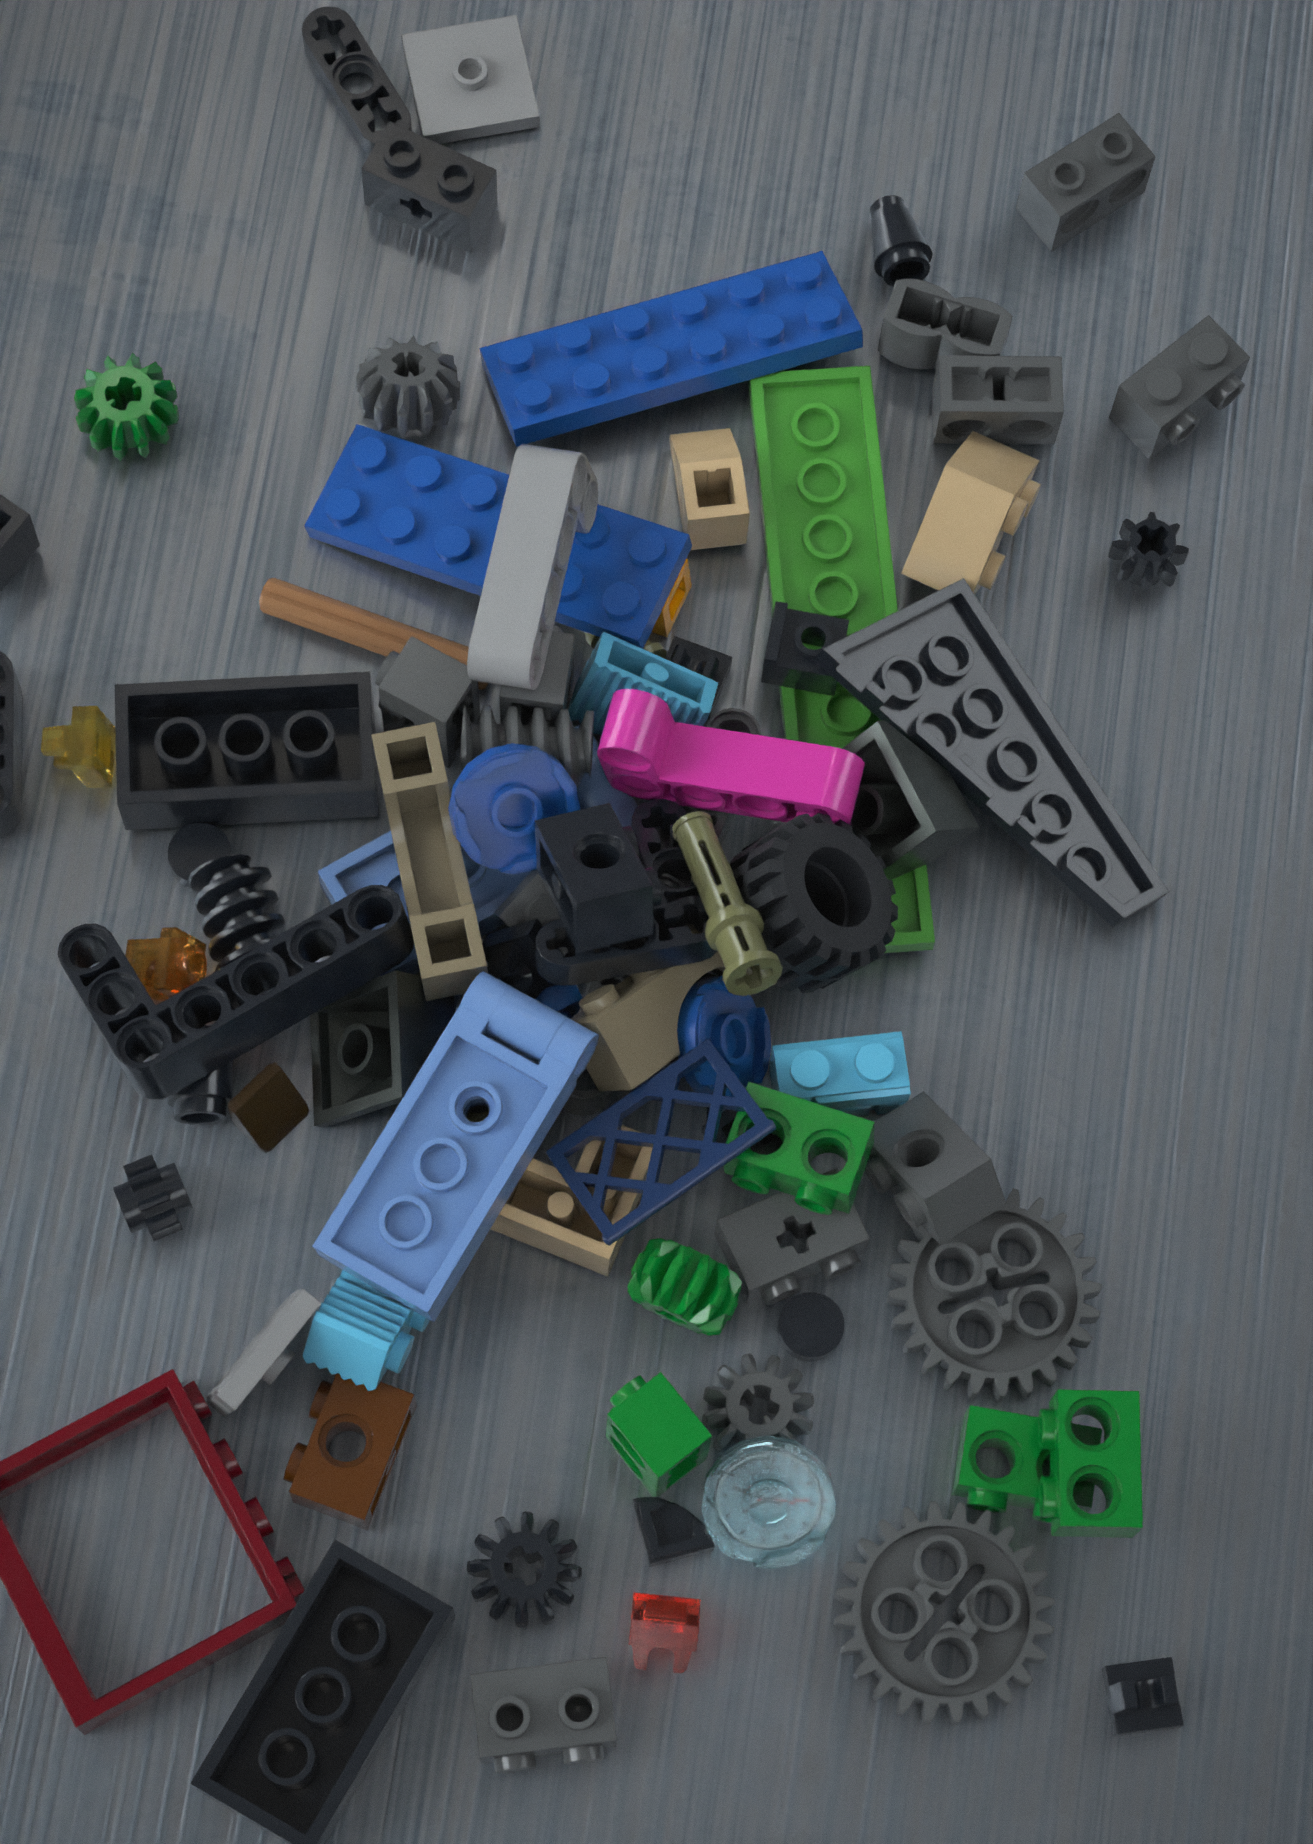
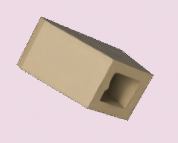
(710, 488)

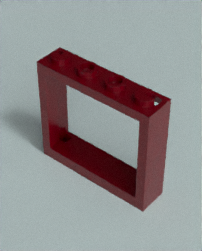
(246, 1518)

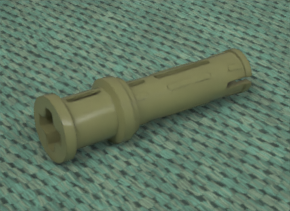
(732, 925)

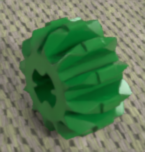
(105, 404)
(684, 1286)

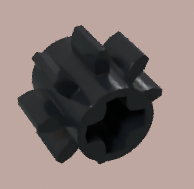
(1148, 552)
(152, 1197)

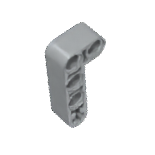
(543, 506)

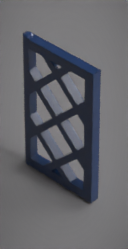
(661, 1088)

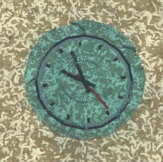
(768, 1501)

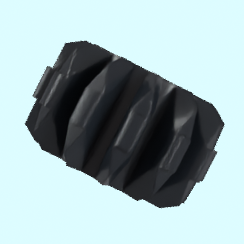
(533, 1549)

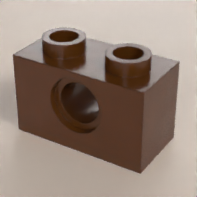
(350, 1488)

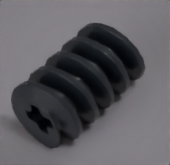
(234, 906)

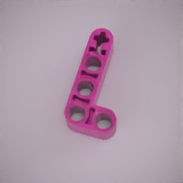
(722, 768)

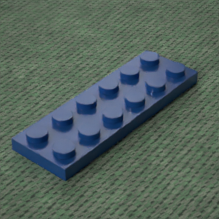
(670, 348)
(441, 523)

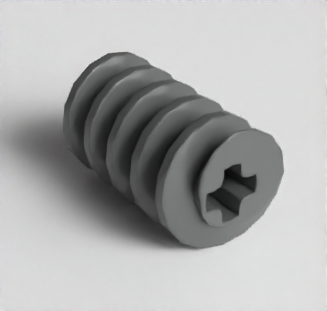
(568, 744)

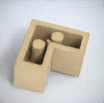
(977, 499)
(551, 1218)

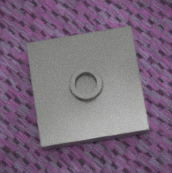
(470, 80)
(265, 1354)

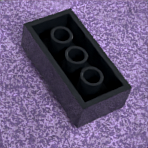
(245, 750)
(324, 1698)

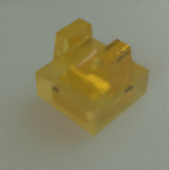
(83, 746)

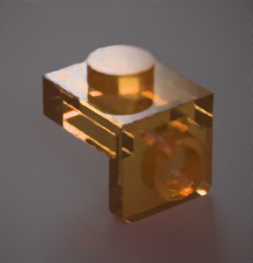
(167, 962)

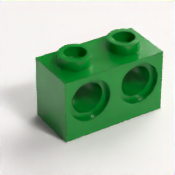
(806, 1133)
(656, 1433)
(1018, 1439)
(1110, 1465)

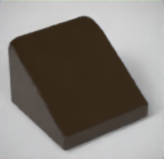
(268, 1108)

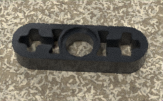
(355, 58)

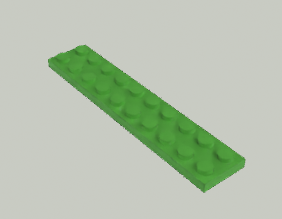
(830, 553)

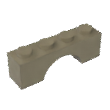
(429, 860)
(639, 1022)

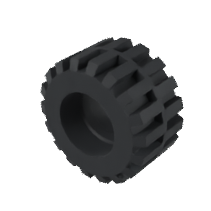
(818, 898)

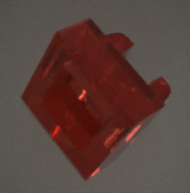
(664, 1624)

